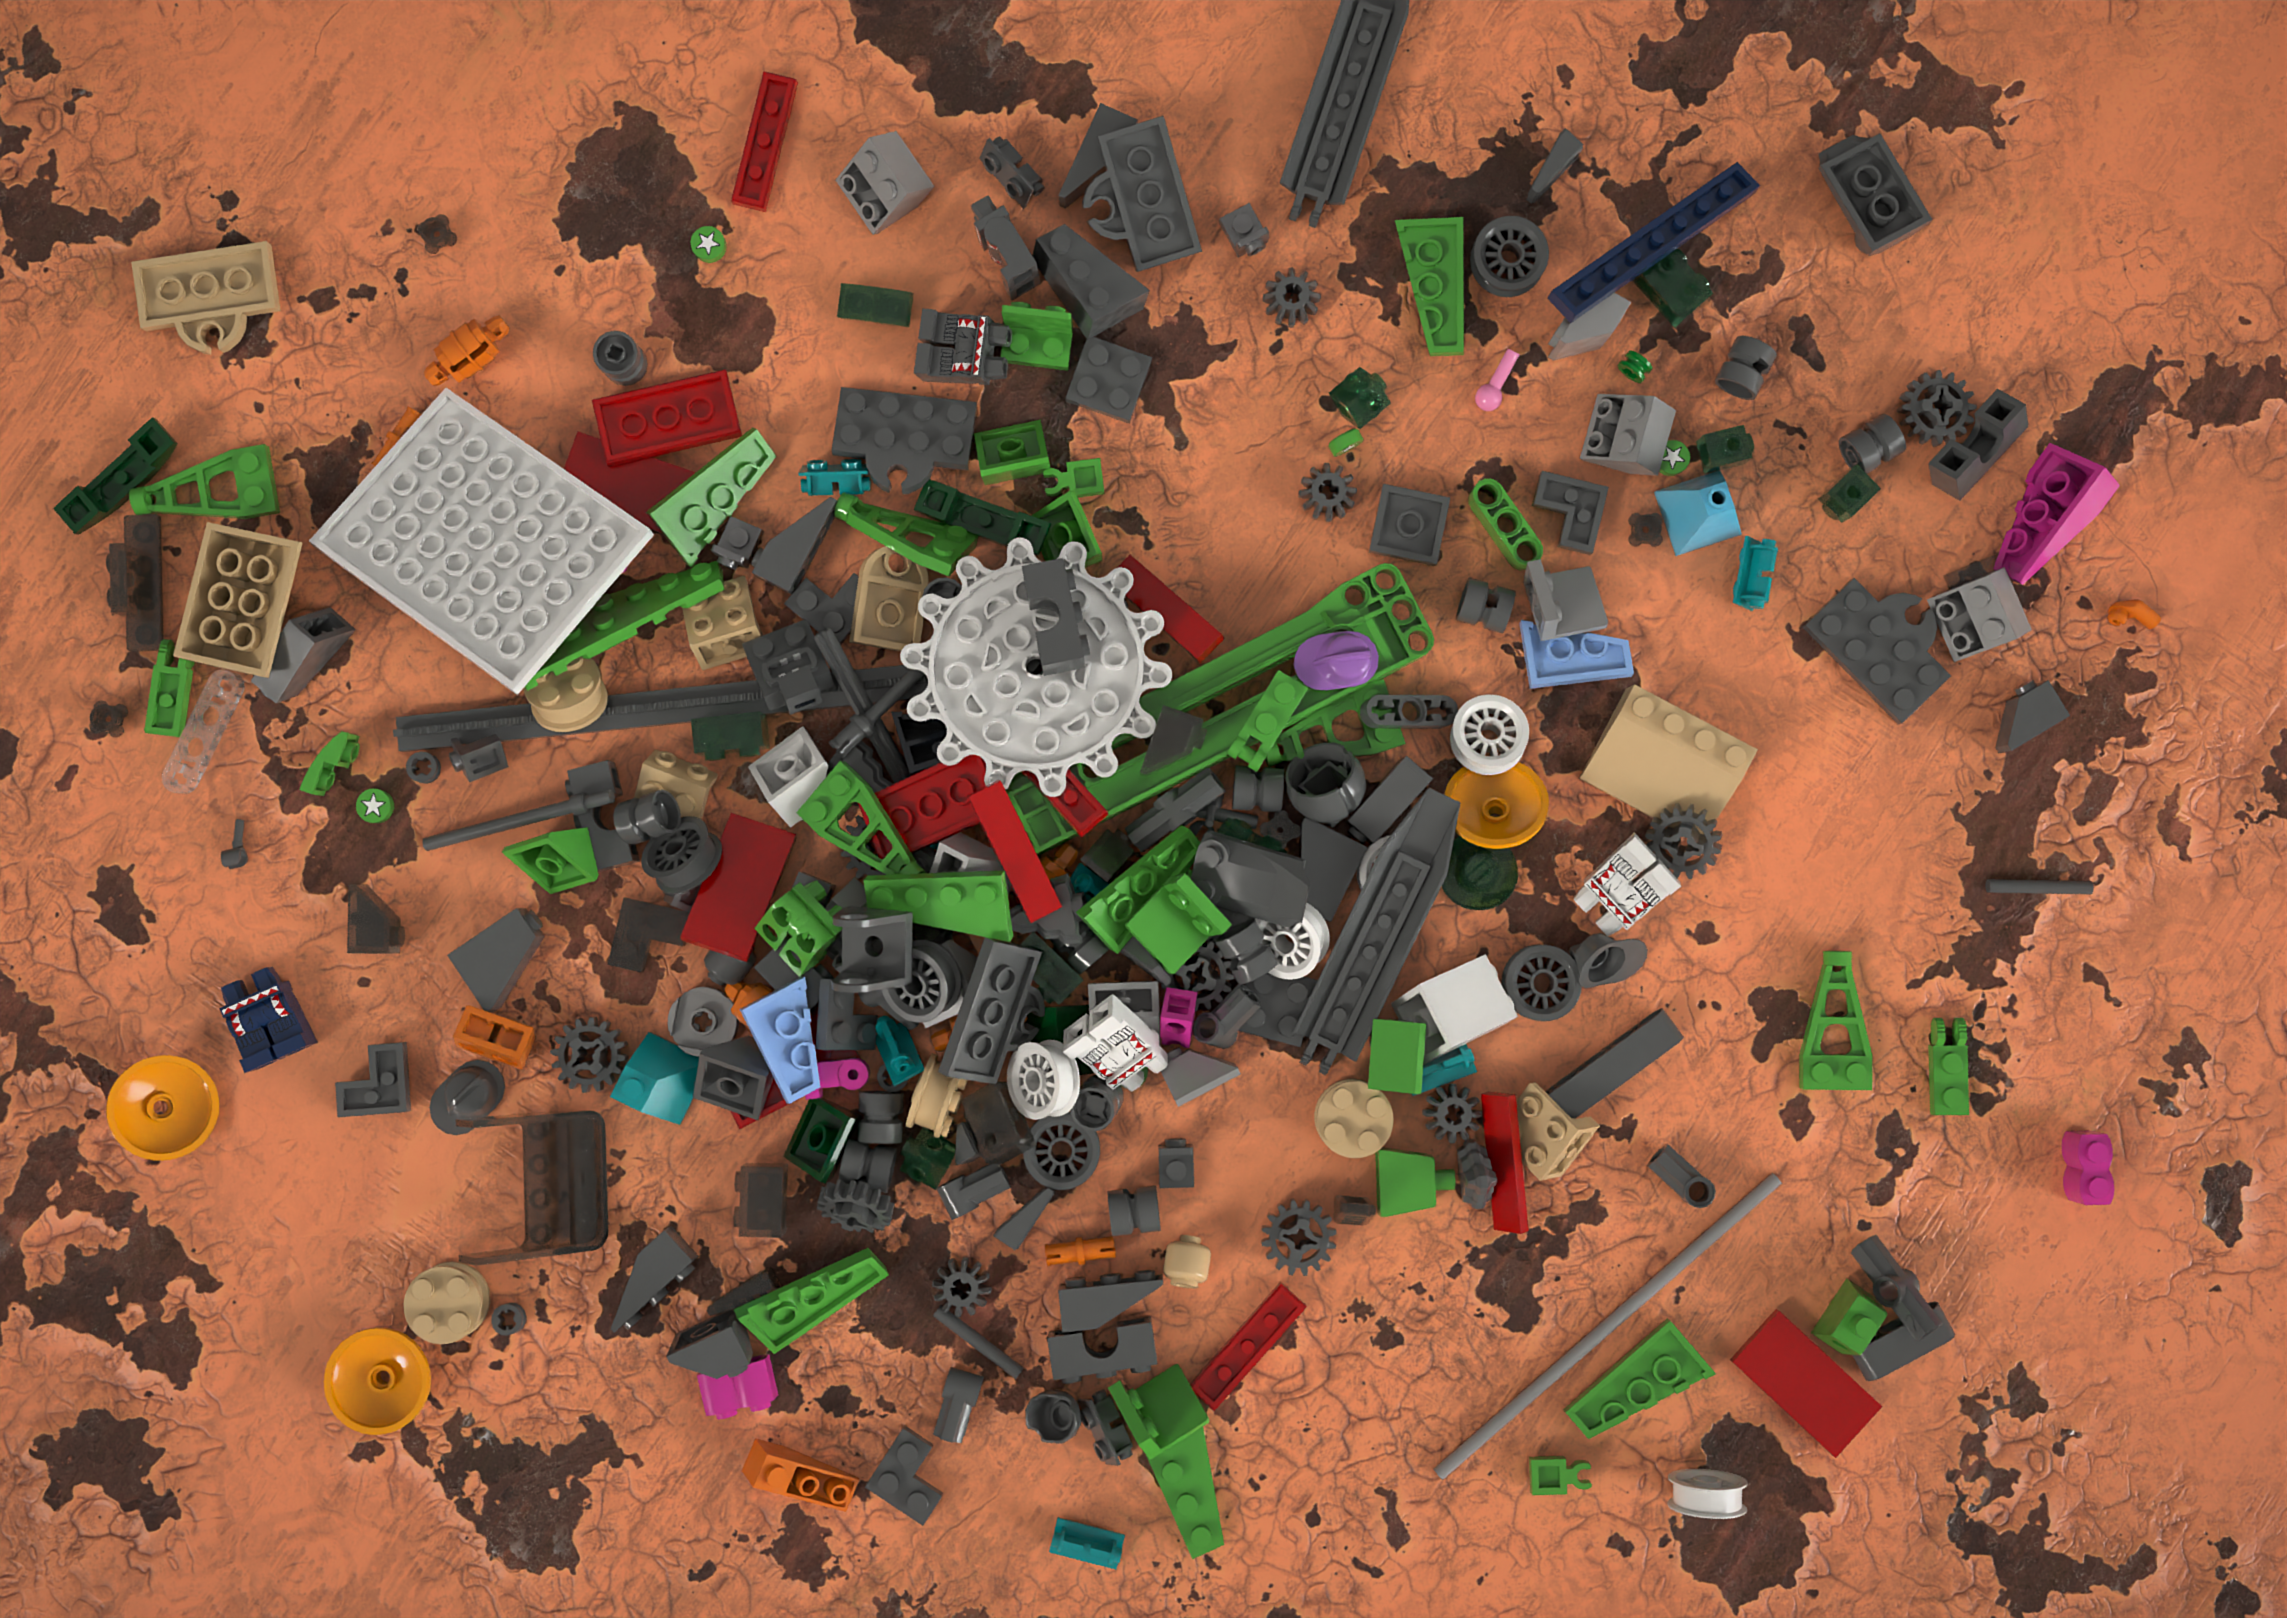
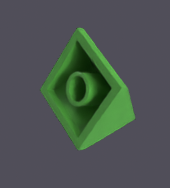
(1011, 452)
(1067, 526)
(556, 859)
(1397, 1056)

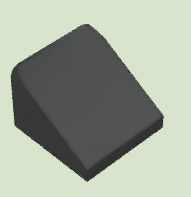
(966, 1142)

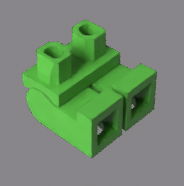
(800, 926)

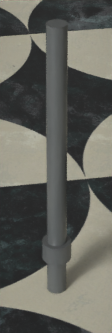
(577, 804)

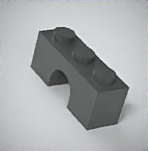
(1995, 429)
(1049, 587)
(607, 845)
(1074, 1358)

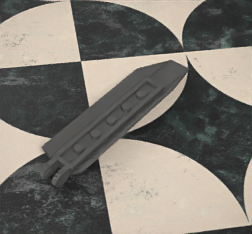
(1343, 102)
(1380, 931)

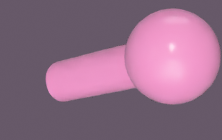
(1489, 395)

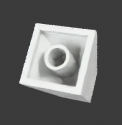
(790, 774)

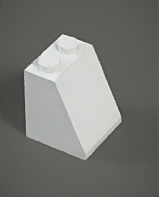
(1457, 1006)

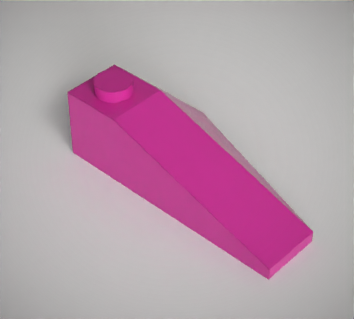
(2057, 504)

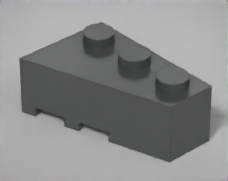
(1087, 281)

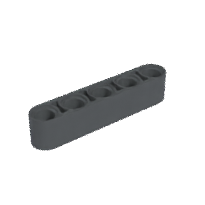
(1615, 1063)

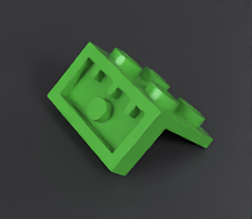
(1038, 336)
(1176, 922)
(1160, 1410)

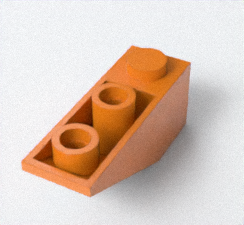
(798, 1476)

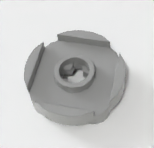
(693, 1004)

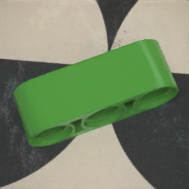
(1504, 507)

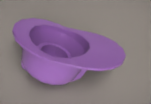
(1336, 660)

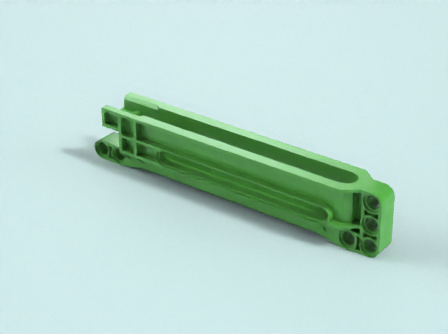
(1330, 615)

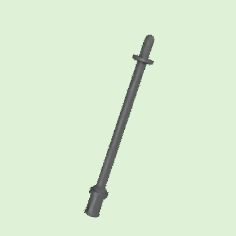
(863, 724)

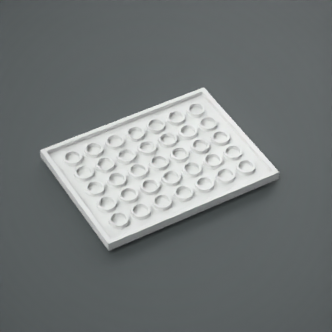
(481, 539)

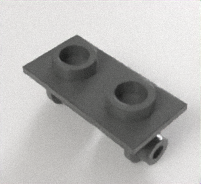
(1000, 160)
(1109, 1441)

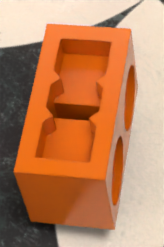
(494, 1037)

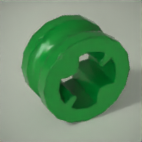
(1635, 366)

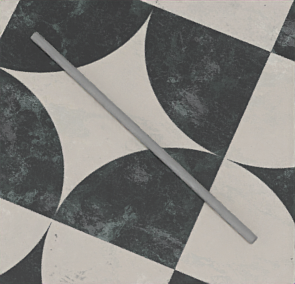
(1607, 1326)

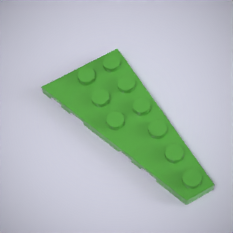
(620, 613)

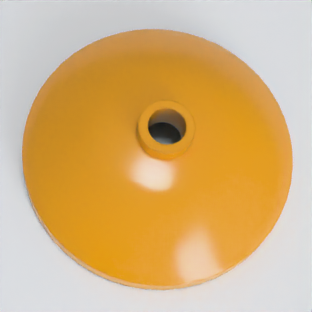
(1514, 795)
(189, 1111)
(356, 1387)

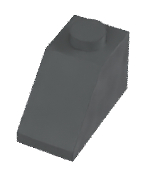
(2029, 714)

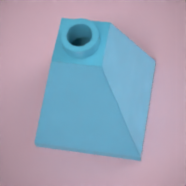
(1698, 512)

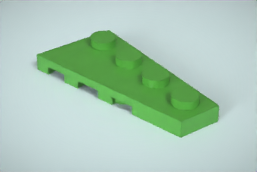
(1126, 894)
(803, 1304)
(1646, 1374)

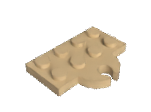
(206, 292)

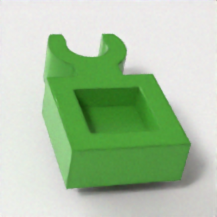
(1081, 476)
(1551, 1475)

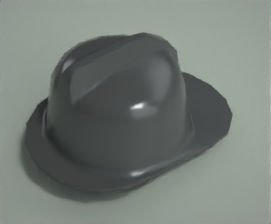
(1607, 960)
(467, 1093)

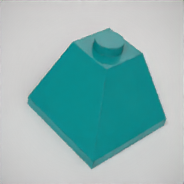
(658, 1079)

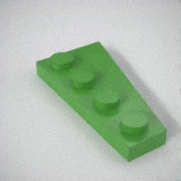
(1436, 272)
(703, 502)
(948, 900)
(1190, 1493)

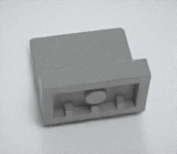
(1563, 601)

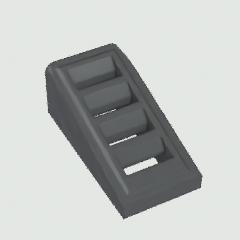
(1561, 157)
(1141, 957)
(1018, 1226)

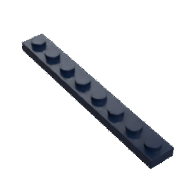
(1653, 242)

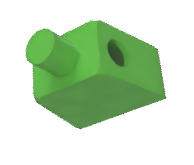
(1408, 1181)
(1850, 1320)

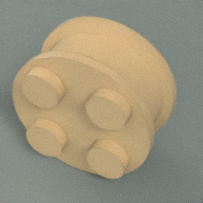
(570, 698)
(935, 1099)
(1353, 1118)
(446, 1302)

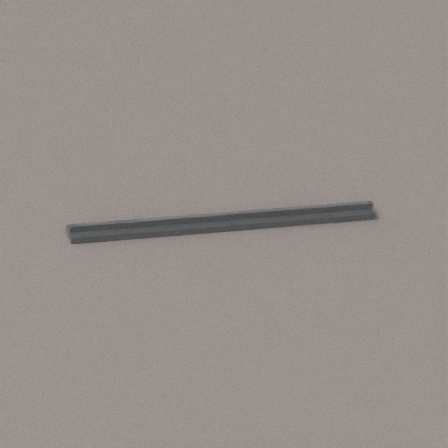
(628, 711)

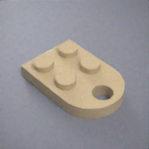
(888, 602)

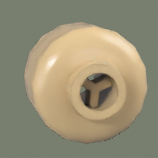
(1187, 1262)

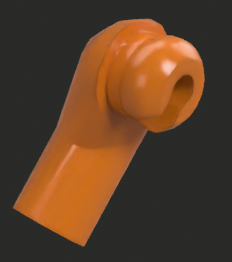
(2123, 610)

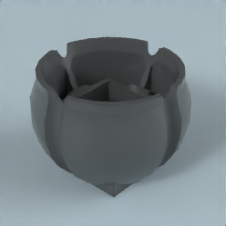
(1314, 780)

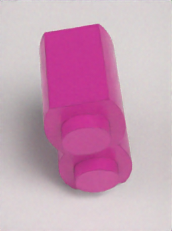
(2087, 1169)
(751, 1389)

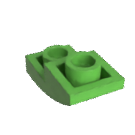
(338, 752)

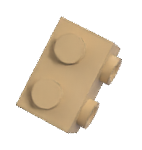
(684, 780)

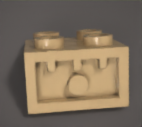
(722, 624)
(1548, 1134)

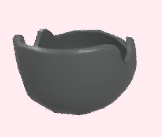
(1053, 1416)

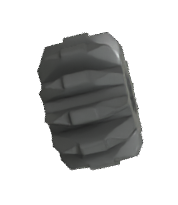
(1289, 310)
(1319, 500)
(1440, 1110)
(966, 1275)

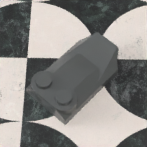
(1872, 192)
(1251, 879)

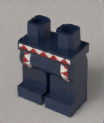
(266, 1022)

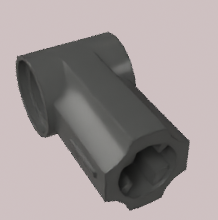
(1226, 1018)
(1680, 1176)
(966, 1192)
(959, 1397)

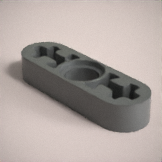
(1398, 721)

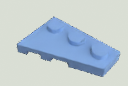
(1573, 658)
(785, 1039)

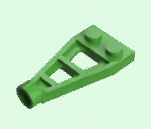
(253, 480)
(940, 555)
(1373, 741)
(831, 802)
(1835, 1071)

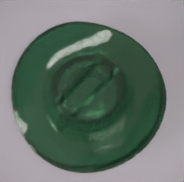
(1480, 875)

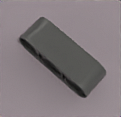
(1896, 1347)

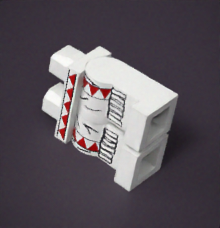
(1622, 897)
(1115, 1044)

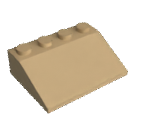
(237, 600)
(1666, 757)

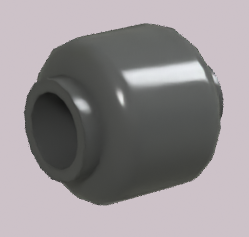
(727, 969)

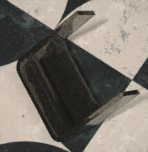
(561, 1184)

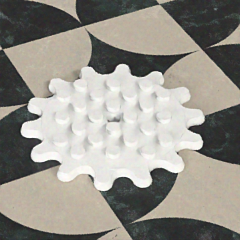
(1023, 718)

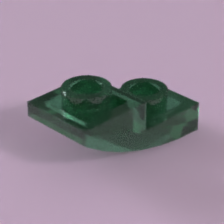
(875, 305)

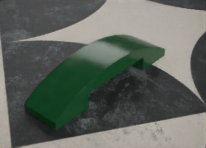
(110, 489)
(980, 517)

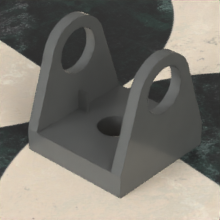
(861, 966)

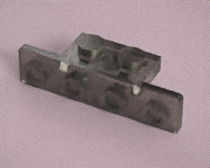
(137, 581)

